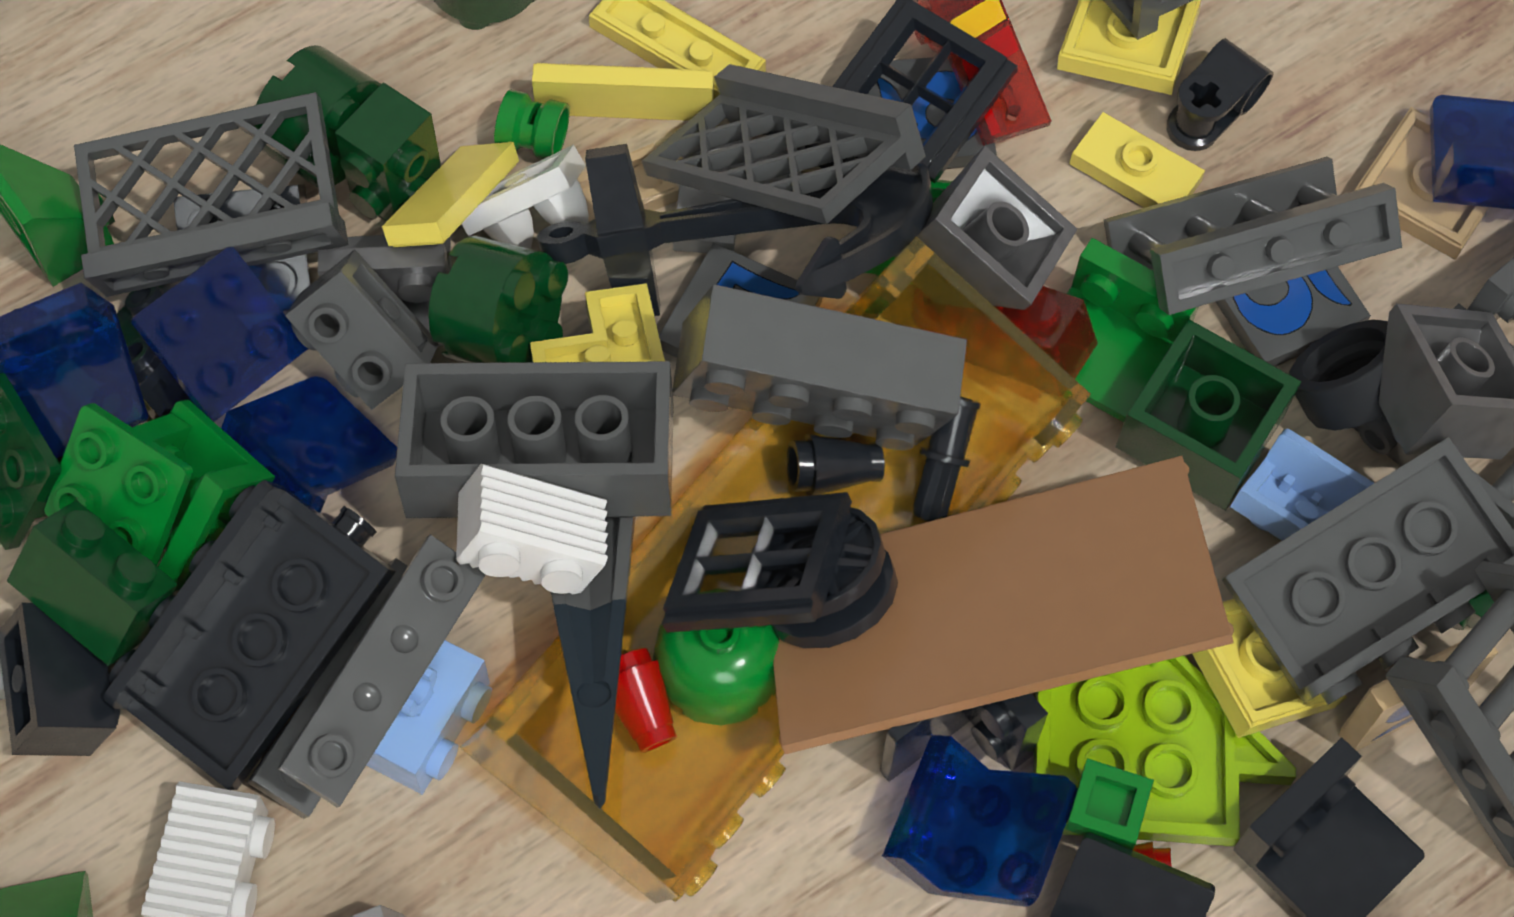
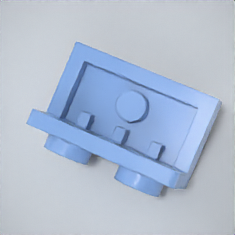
(1296, 486)

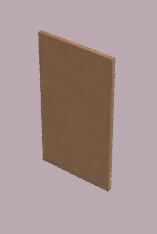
(1016, 606)

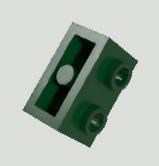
(387, 152)
(90, 581)

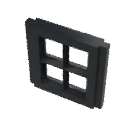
(972, 103)
(751, 606)

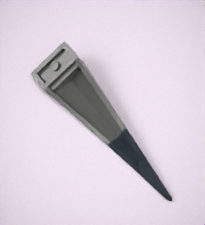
(591, 644)

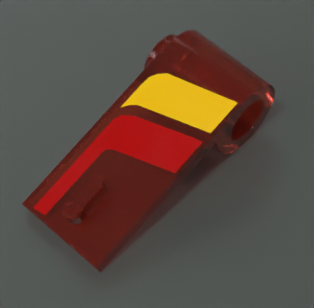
(991, 25)

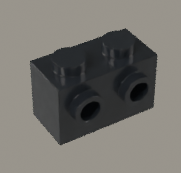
(52, 688)

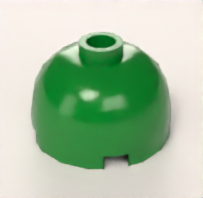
(718, 672)

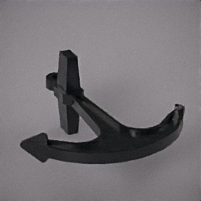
(625, 233)

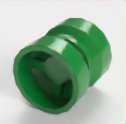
(532, 124)

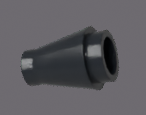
(832, 464)

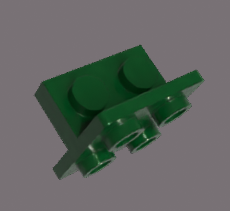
(26, 468)

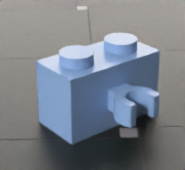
(425, 729)

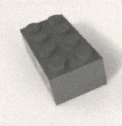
(818, 368)
(557, 422)

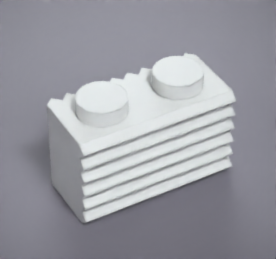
(531, 530)
(209, 854)

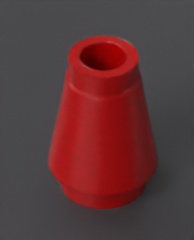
(644, 701)

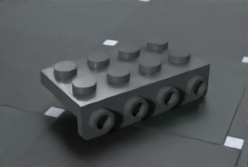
(1374, 573)

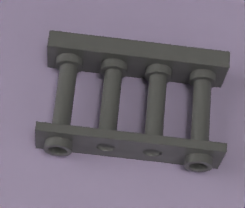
(1255, 233)
(367, 682)
(1453, 723)

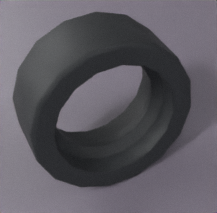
(1342, 376)

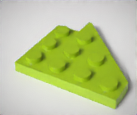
(1168, 729)

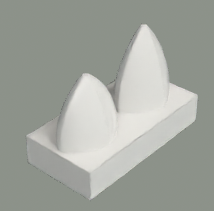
(546, 185)

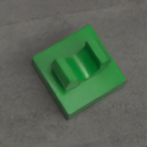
(1109, 803)

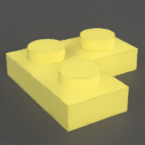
(620, 330)

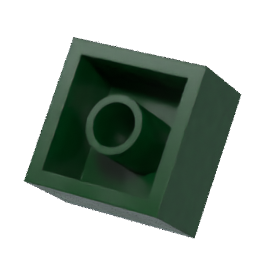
(1211, 408)

